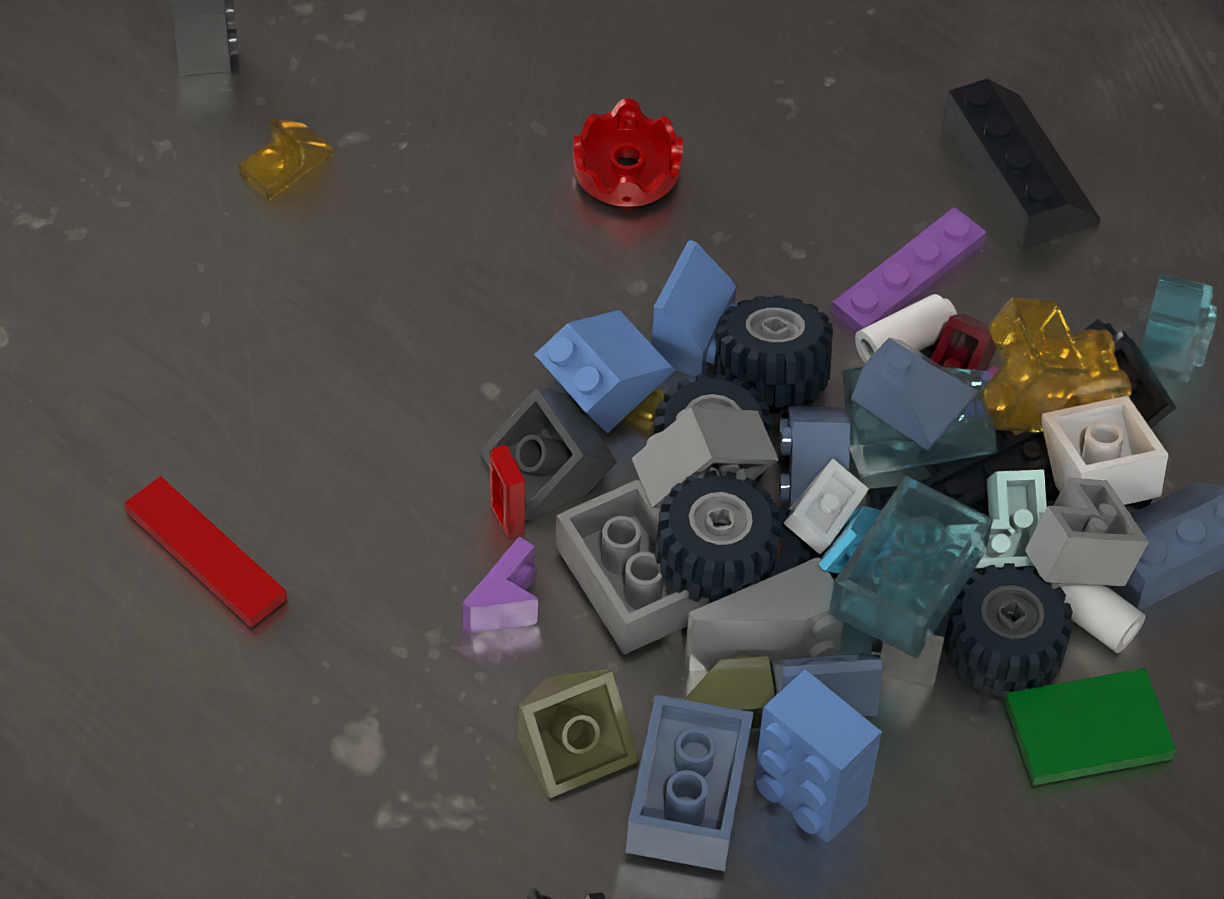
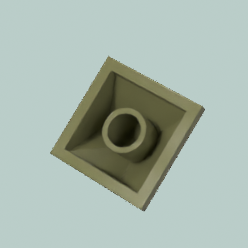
(575, 730)

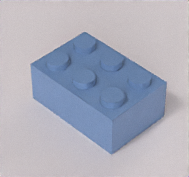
(816, 756)

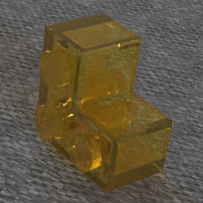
(1038, 367)

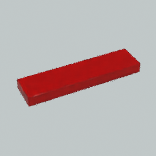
(206, 551)

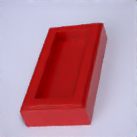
(507, 492)

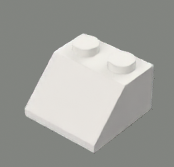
(1106, 443)

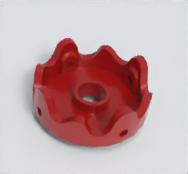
(627, 135)

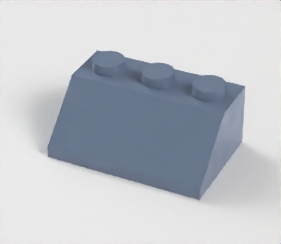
(1183, 543)

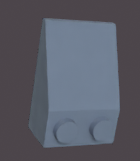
(689, 783)

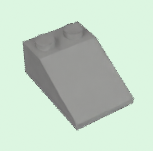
(772, 618)

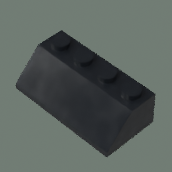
(1016, 164)

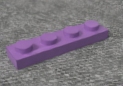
(909, 271)

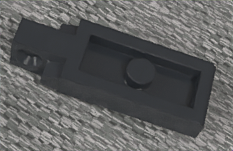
(1146, 389)

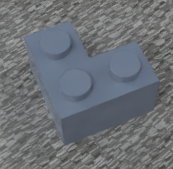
(810, 441)

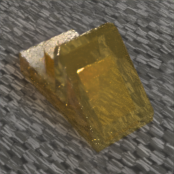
(286, 159)

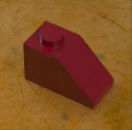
(965, 344)

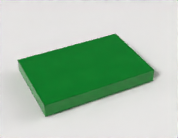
(1089, 726)

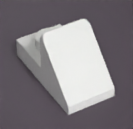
(825, 506)

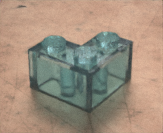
(1176, 325)

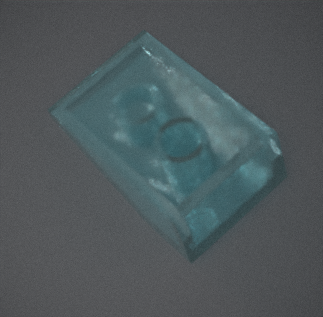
(882, 449)

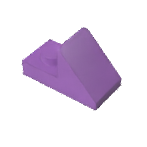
(501, 596)

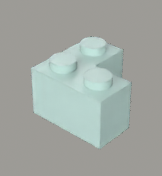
(1016, 508)

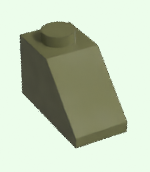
(738, 684)

